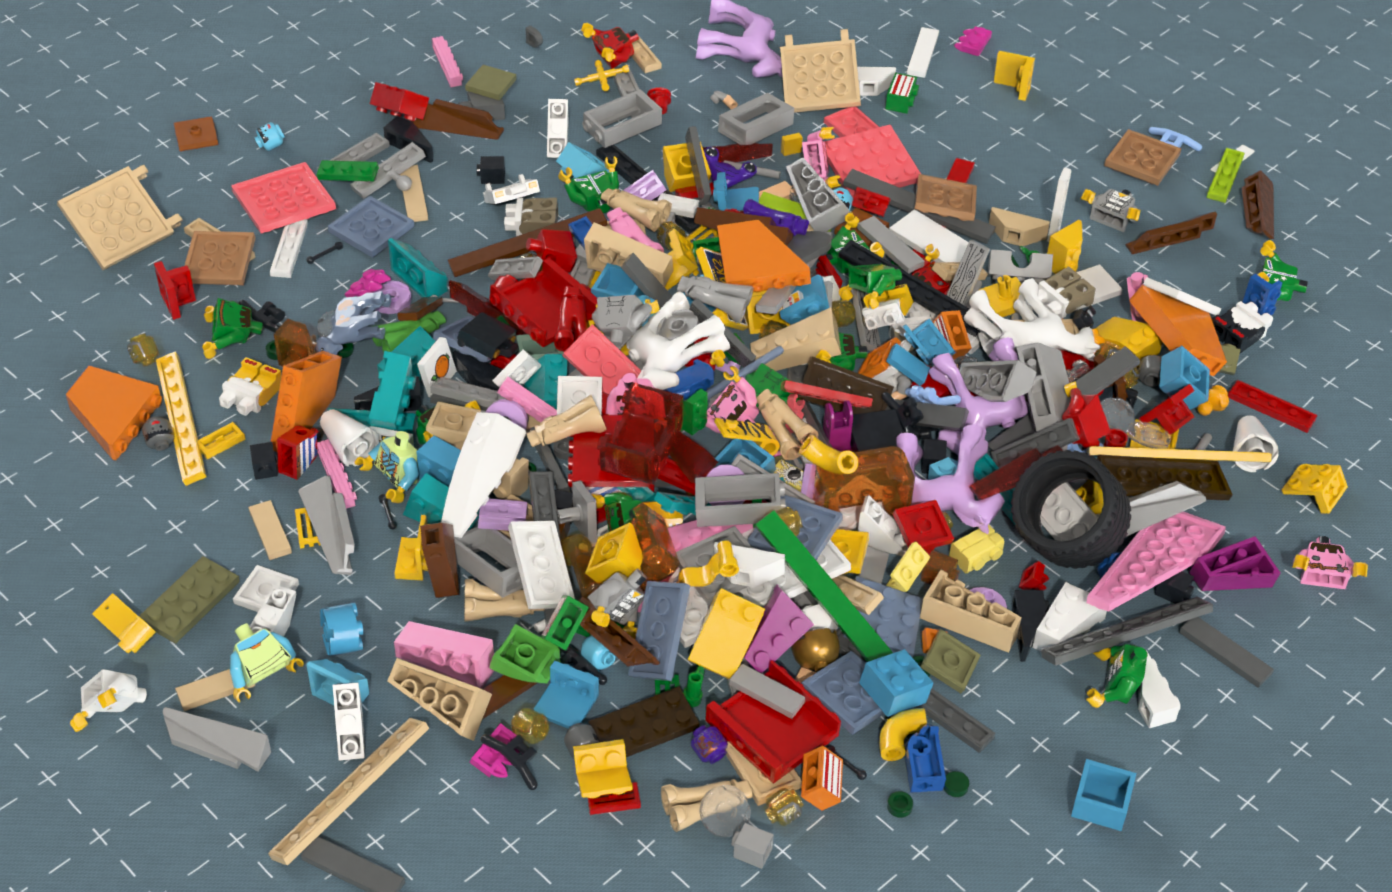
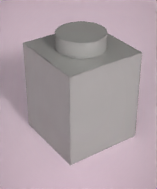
(752, 845)

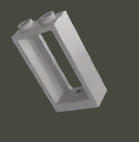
(620, 108)
(779, 117)
(737, 488)
(496, 546)

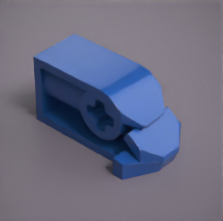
(693, 379)
(925, 761)

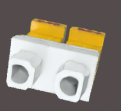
(892, 308)
(250, 387)

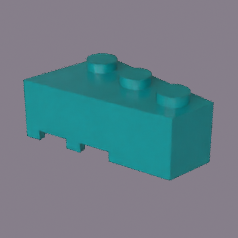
(414, 345)
(392, 392)
(429, 499)

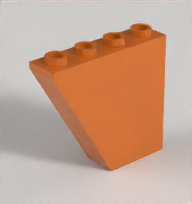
(759, 258)
(1181, 325)
(305, 392)
(112, 407)

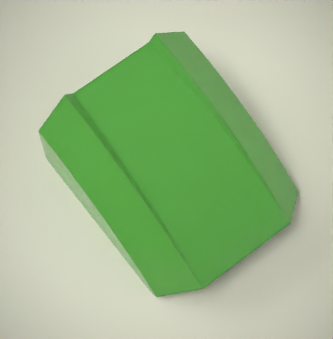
(525, 656)

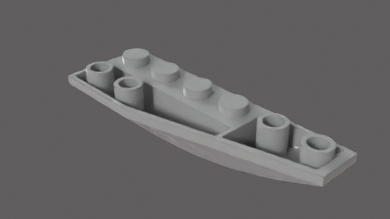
(1047, 395)

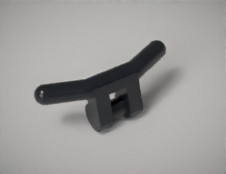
(261, 315)
(909, 405)
(581, 663)
(513, 757)

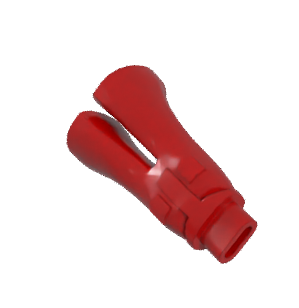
(571, 311)

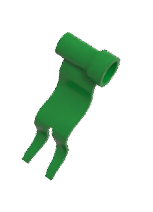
(693, 690)

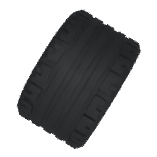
(1037, 485)

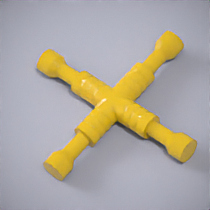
(601, 75)

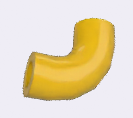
(827, 457)
(896, 729)

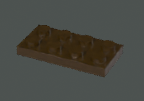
(836, 378)
(648, 722)

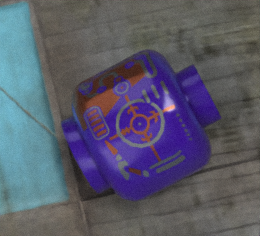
(709, 744)

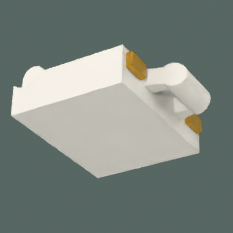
(511, 192)

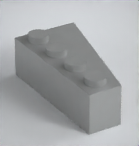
(818, 201)

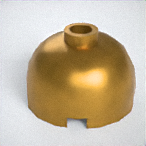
(816, 649)

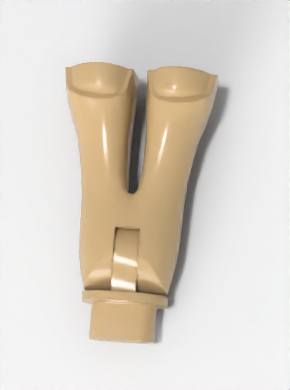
(645, 211)
(778, 414)
(577, 419)
(483, 603)
(684, 803)

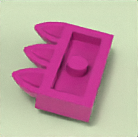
(973, 40)
(368, 283)
(489, 760)

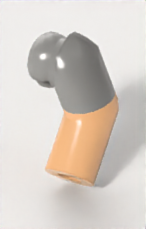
(725, 98)
(903, 384)

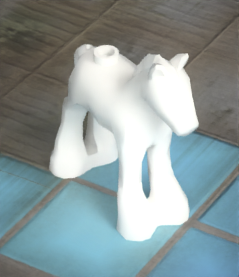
(1046, 329)
(666, 356)

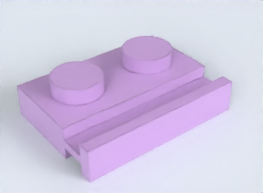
(647, 187)
(499, 513)

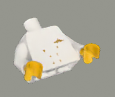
(107, 693)

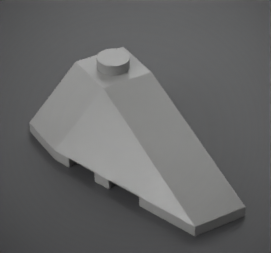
(998, 379)

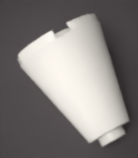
(348, 436)
(1253, 437)

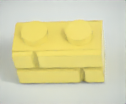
(977, 549)

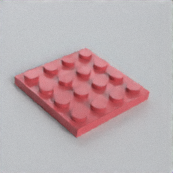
(874, 153)
(283, 197)

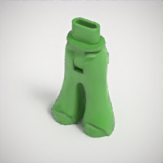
(398, 331)

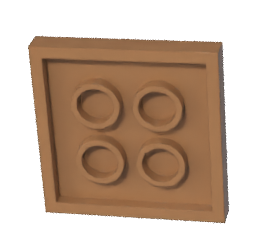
(1142, 157)
(946, 197)
(220, 257)

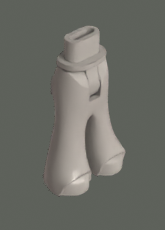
(724, 296)

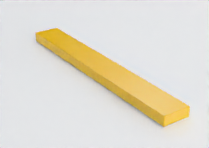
(181, 418)
(1182, 454)

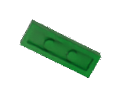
(347, 170)

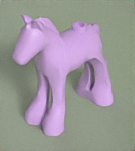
(749, 47)
(981, 411)
(953, 490)

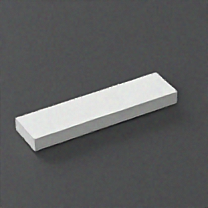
(923, 52)
(1059, 203)
(288, 249)

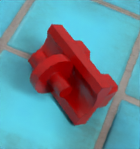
(870, 202)

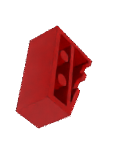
(399, 101)

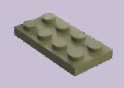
(189, 599)

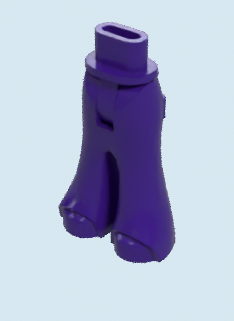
(782, 219)

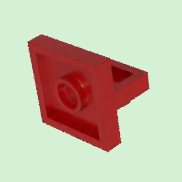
(175, 287)
(1171, 412)
(924, 525)

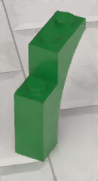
(695, 412)

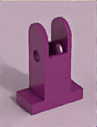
(839, 426)

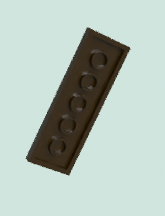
(1146, 473)

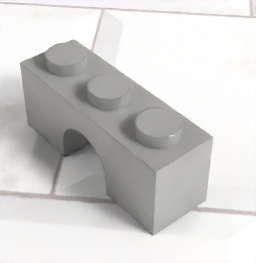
(1001, 264)

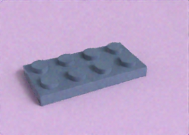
(661, 628)

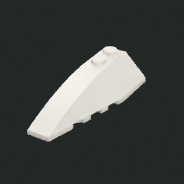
(483, 460)

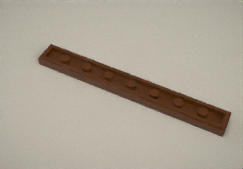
(512, 247)

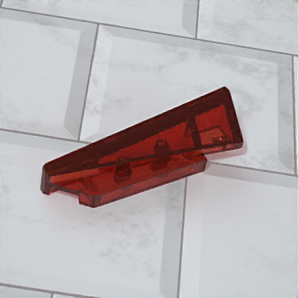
(741, 153)
(476, 303)
(692, 458)
(1008, 475)

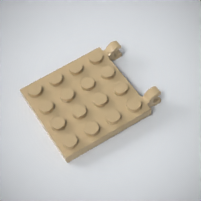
(820, 74)
(117, 217)

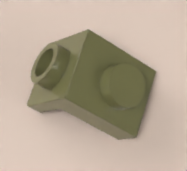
(1232, 356)

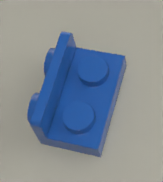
(1262, 294)

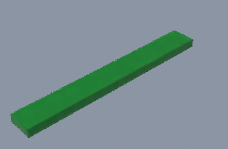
(822, 588)

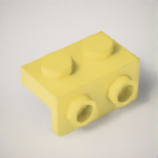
(908, 568)

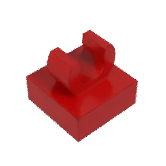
(1034, 577)

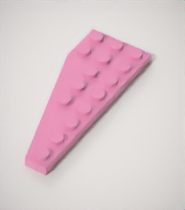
(1154, 557)

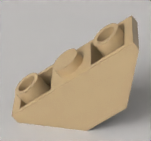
(1018, 228)

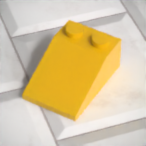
(1133, 334)
(726, 633)

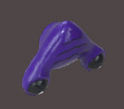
(733, 175)

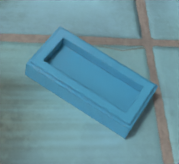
(908, 364)

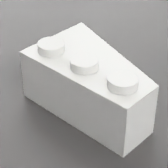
(1067, 618)

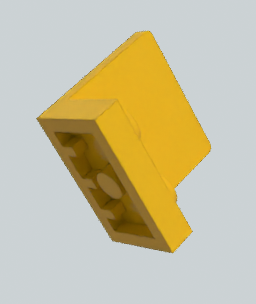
(1015, 71)
(682, 257)
(1323, 481)
(411, 559)
(602, 768)

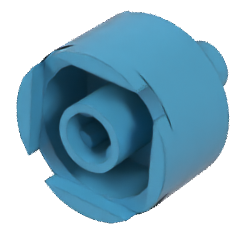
(341, 629)

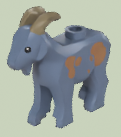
(350, 321)

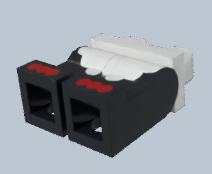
(1242, 324)

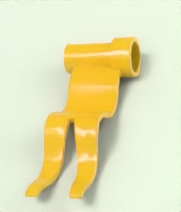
(721, 562)

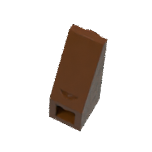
(440, 558)

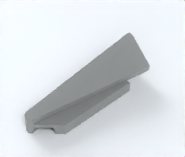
(1161, 504)
(330, 523)
(217, 739)

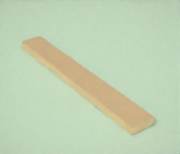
(348, 791)

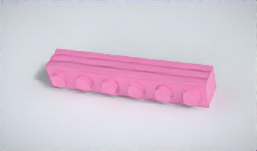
(447, 61)
(531, 403)
(335, 471)

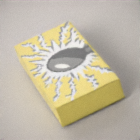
(792, 475)

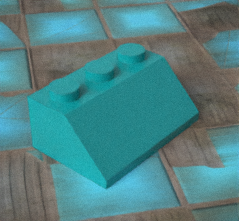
(416, 269)
(545, 380)

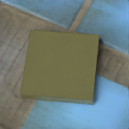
(490, 82)
(950, 661)

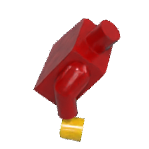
(1087, 416)

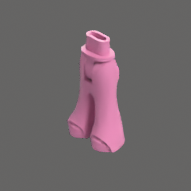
(625, 225)

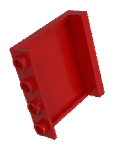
(536, 301)
(585, 460)
(769, 737)

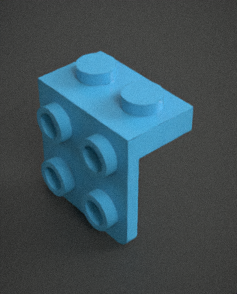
(732, 197)
(813, 301)
(929, 340)
(568, 695)

